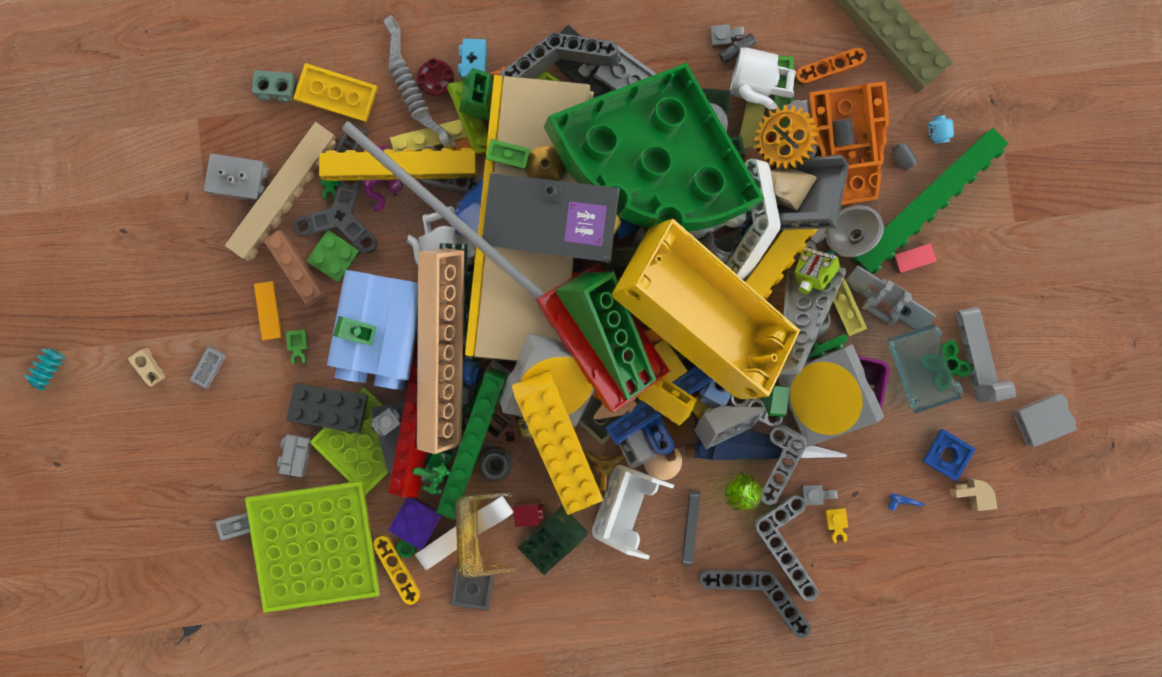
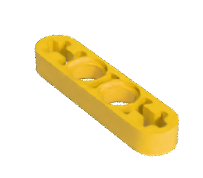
(399, 568)

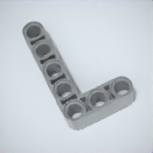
(979, 357)
(782, 547)

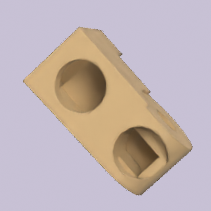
(147, 367)

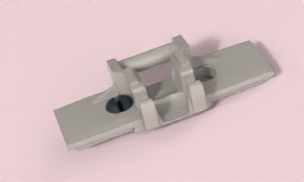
(893, 295)

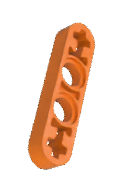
(830, 66)

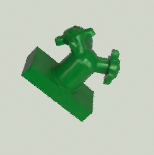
(434, 470)

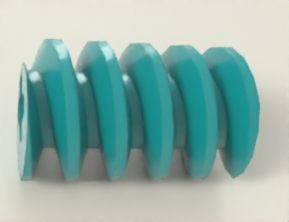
(45, 368)

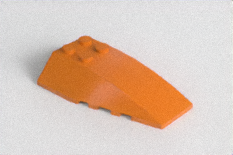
(870, 116)

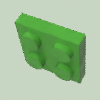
(333, 256)

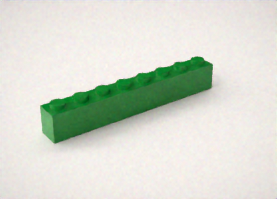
(472, 441)

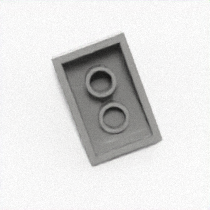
(725, 422)

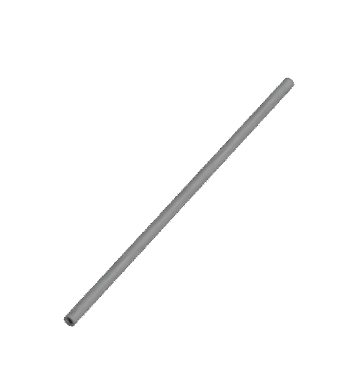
(442, 210)

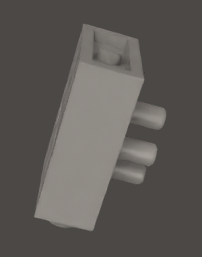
(236, 177)

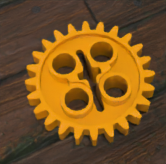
(798, 124)

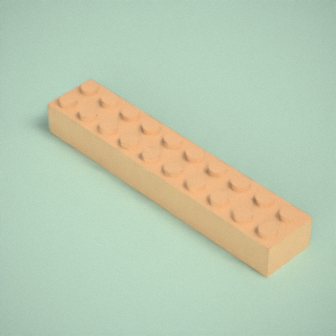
(440, 349)

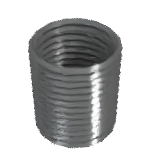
(843, 132)

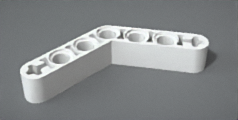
(760, 234)
(447, 543)

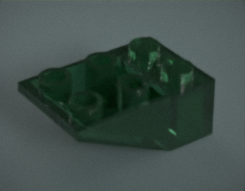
(553, 540)

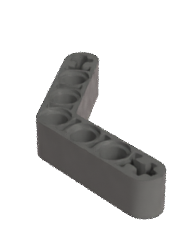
(604, 54)
(755, 584)

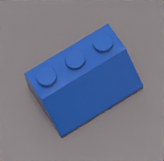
(469, 208)

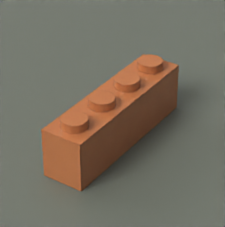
(295, 268)

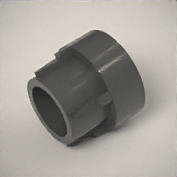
(492, 474)

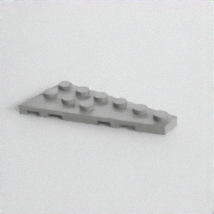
(808, 315)

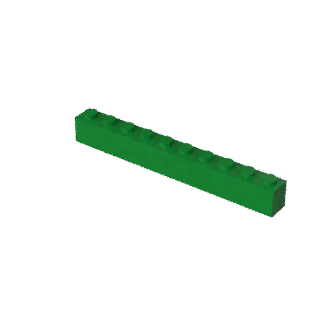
(933, 198)

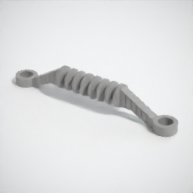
(400, 72)

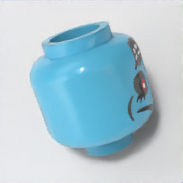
(940, 129)

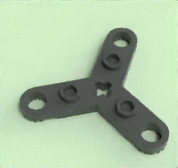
(327, 220)

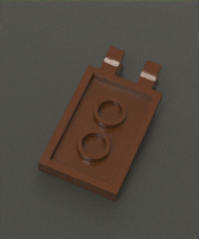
(682, 436)

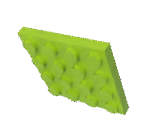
(355, 454)

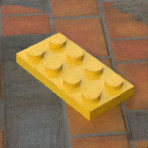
(335, 93)

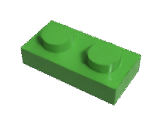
(508, 154)

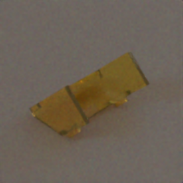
(468, 558)

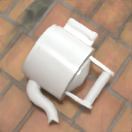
(758, 75)
(442, 234)

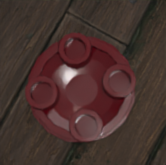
(435, 77)

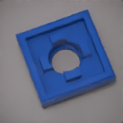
(961, 455)

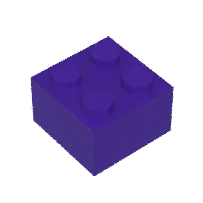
(415, 522)

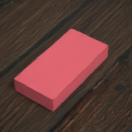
(914, 258)

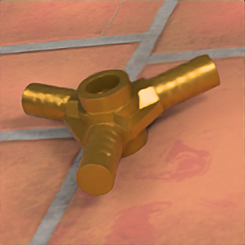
(604, 466)

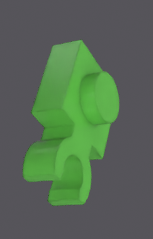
(297, 342)

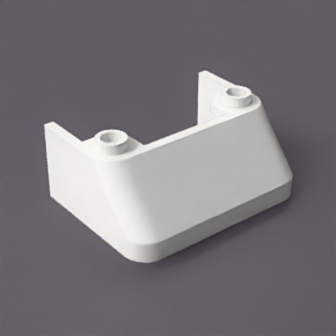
(621, 507)

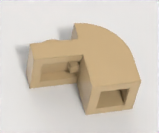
(981, 494)

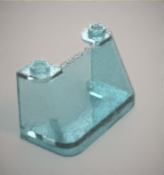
(923, 368)

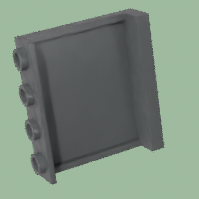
(824, 199)

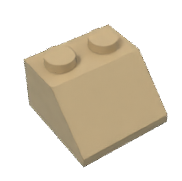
(791, 186)

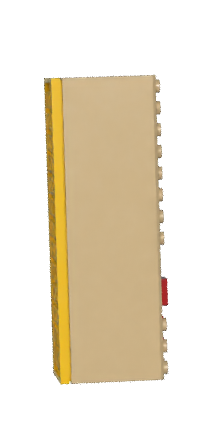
(499, 306)

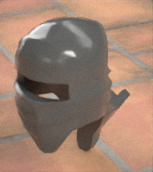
(725, 246)

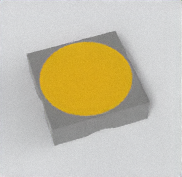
(546, 354)
(831, 396)

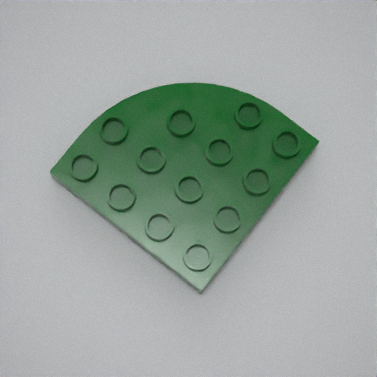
(661, 151)

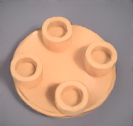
(661, 468)

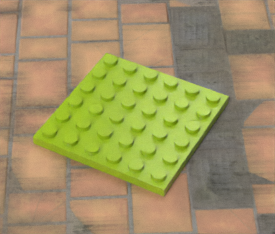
(312, 546)

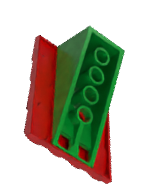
(603, 336)

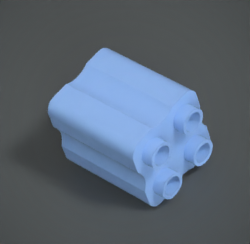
(394, 310)

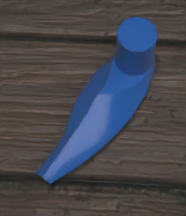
(896, 499)

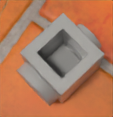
(386, 421)

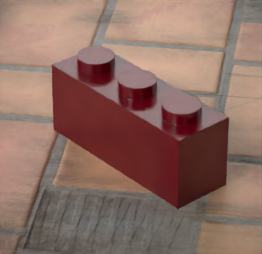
(528, 513)

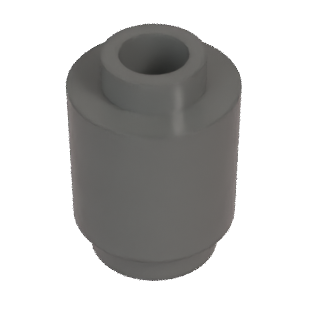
(904, 156)

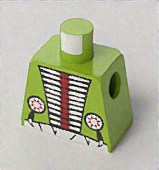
(815, 270)

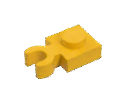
(836, 521)

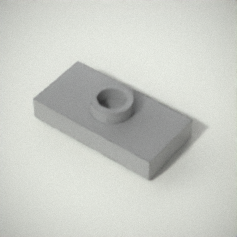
(208, 367)

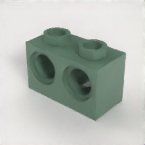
(275, 81)

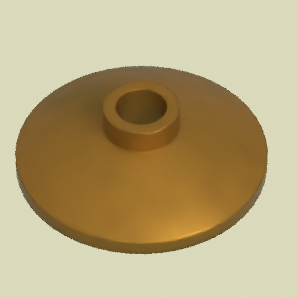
(545, 153)

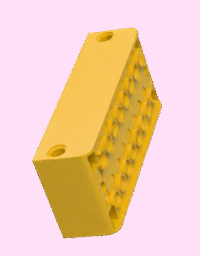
(706, 311)

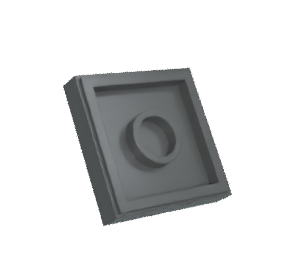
(472, 591)

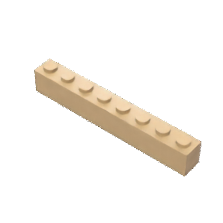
(281, 192)

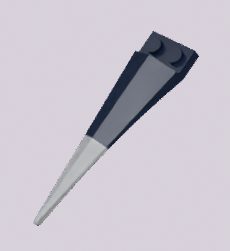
(754, 446)

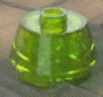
(744, 493)

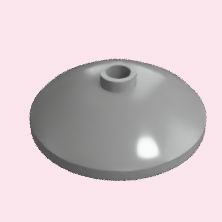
(854, 223)

